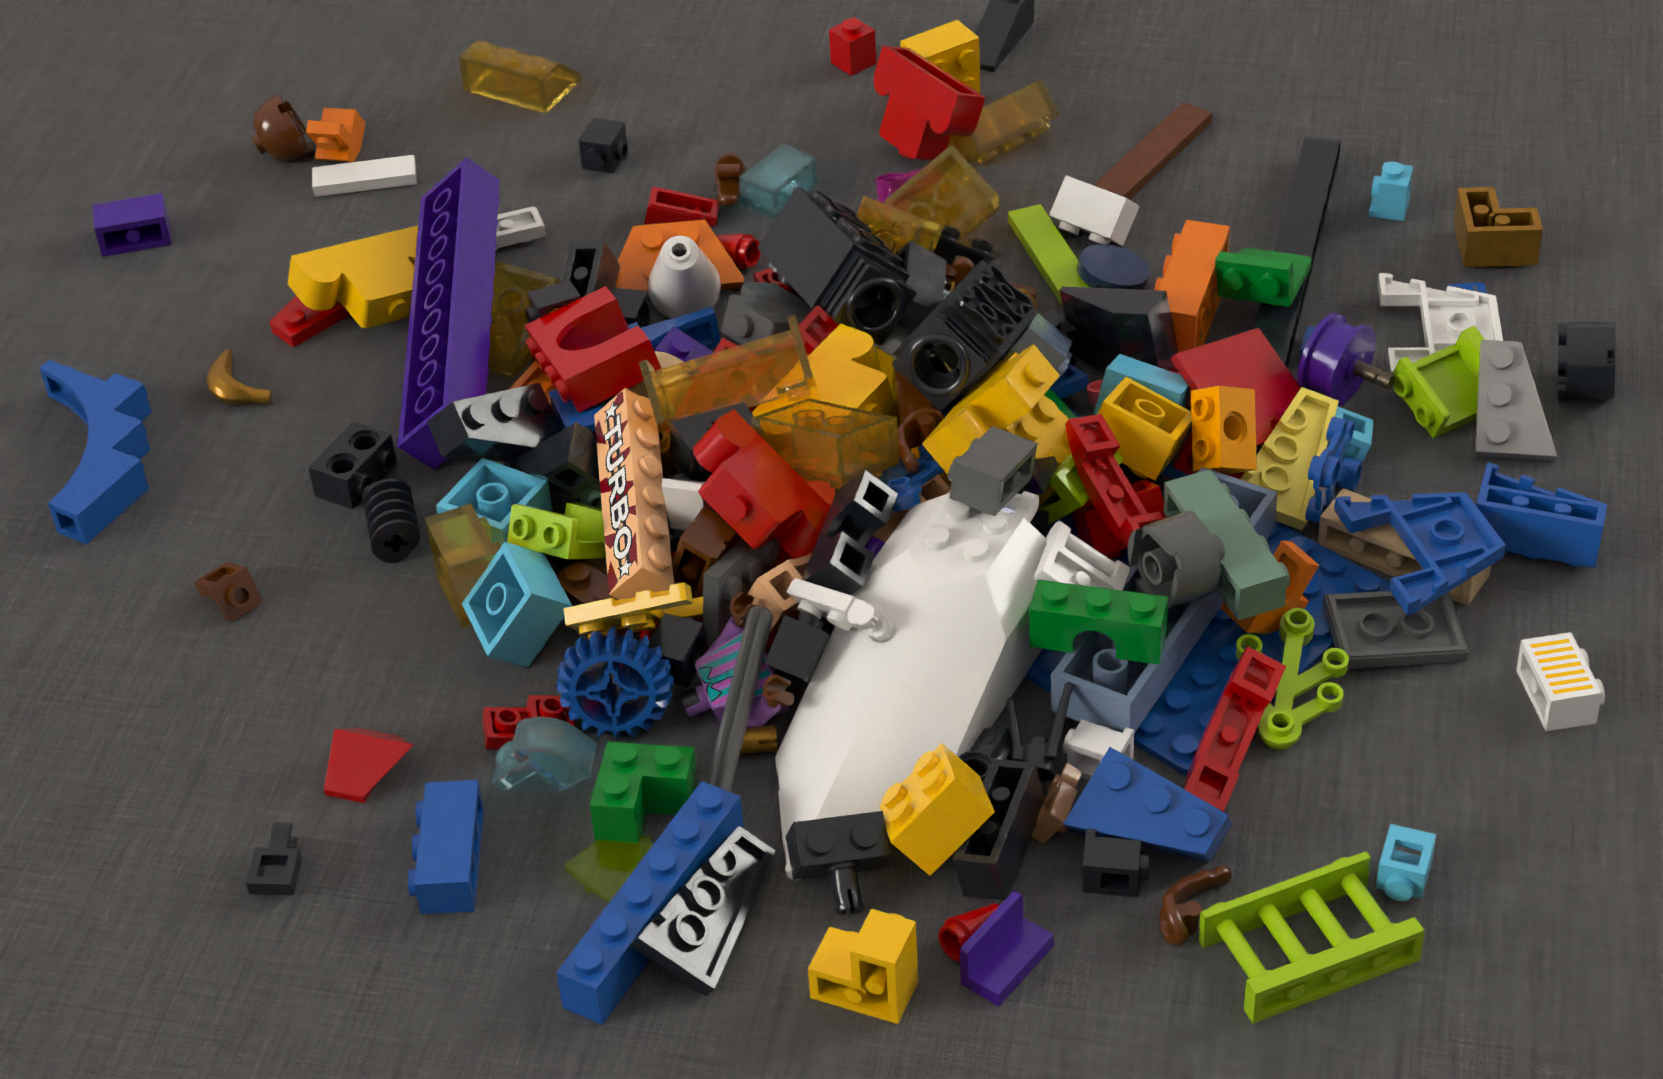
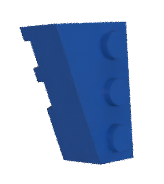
(1542, 522)
(1141, 805)

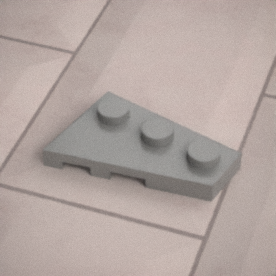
(1508, 406)

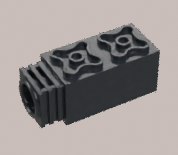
(838, 264)
(966, 333)

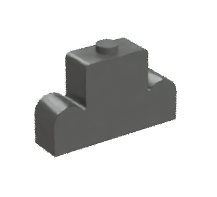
(761, 312)

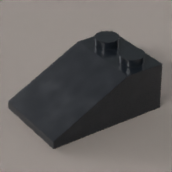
(1120, 323)

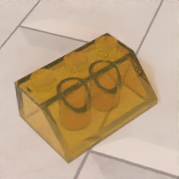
(515, 76)
(1007, 122)

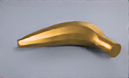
(227, 389)

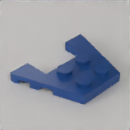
(1440, 531)

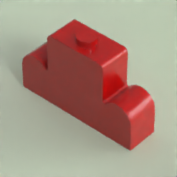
(923, 104)
(758, 488)

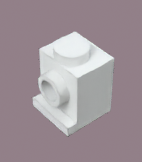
(1090, 742)

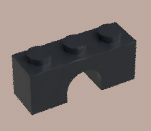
(853, 517)

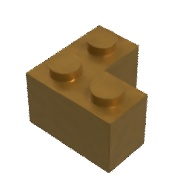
(1495, 234)

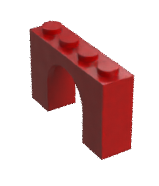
(589, 349)

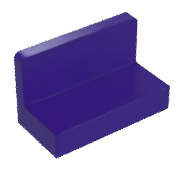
(1003, 951)

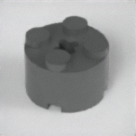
(1176, 558)

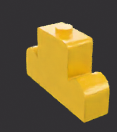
(365, 275)
(846, 374)
(994, 400)

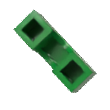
(1129, 618)

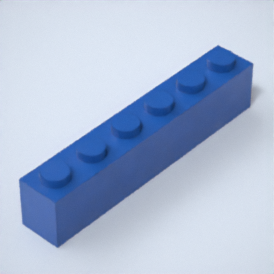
(603, 961)

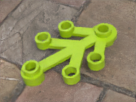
(1294, 685)

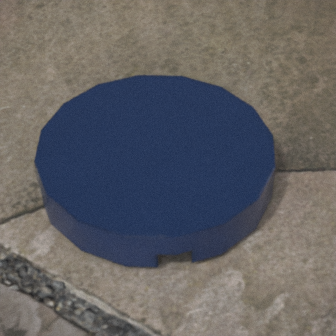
(1112, 268)

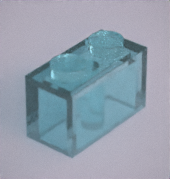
(775, 178)

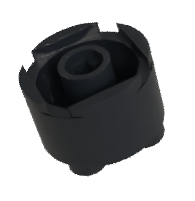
(1586, 360)

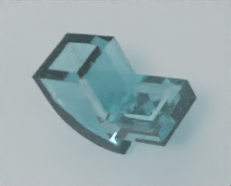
(549, 750)

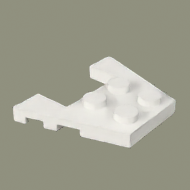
(1442, 315)

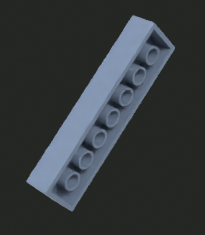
(1124, 691)

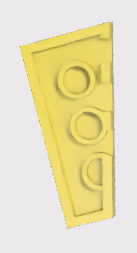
(1288, 453)

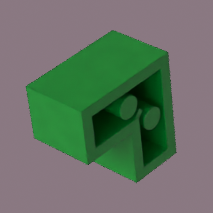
(637, 782)

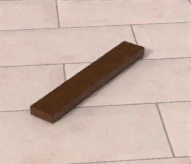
(1155, 150)

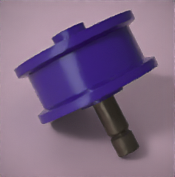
(1340, 359)

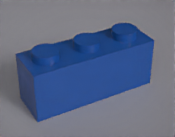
(447, 847)

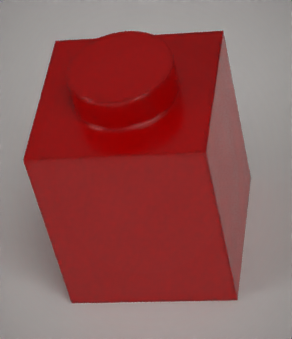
(852, 46)

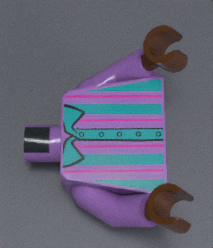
(717, 671)

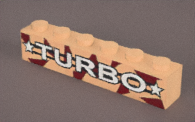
(632, 497)

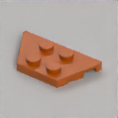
(647, 241)

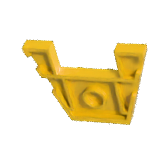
(637, 613)

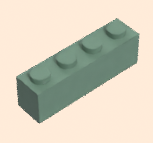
(1249, 573)

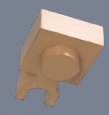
(1057, 804)

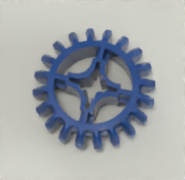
(634, 668)

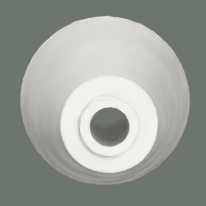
(683, 279)

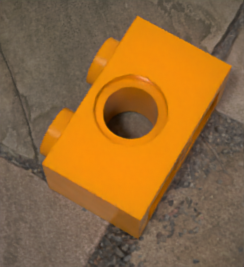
(1224, 429)

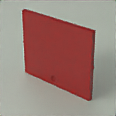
(1243, 362)

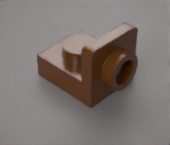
(231, 589)

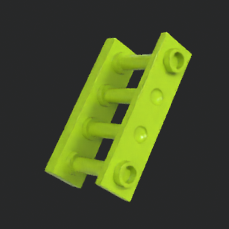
(1319, 974)

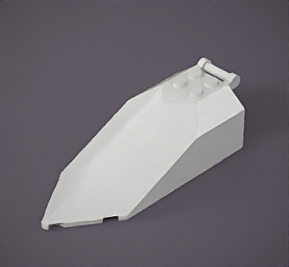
(958, 652)

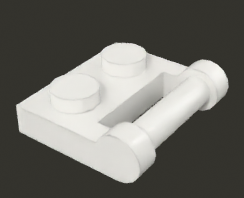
(1075, 562)

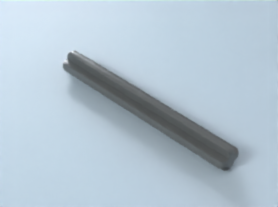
(740, 698)

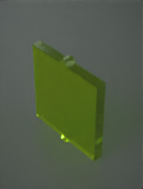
(607, 865)

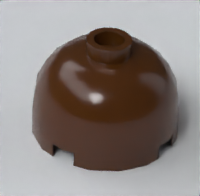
(280, 131)

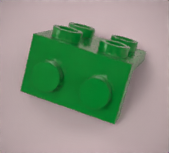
(1261, 275)

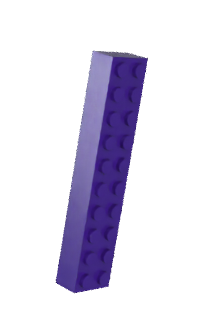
(449, 303)

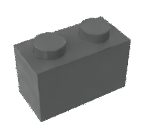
(992, 470)

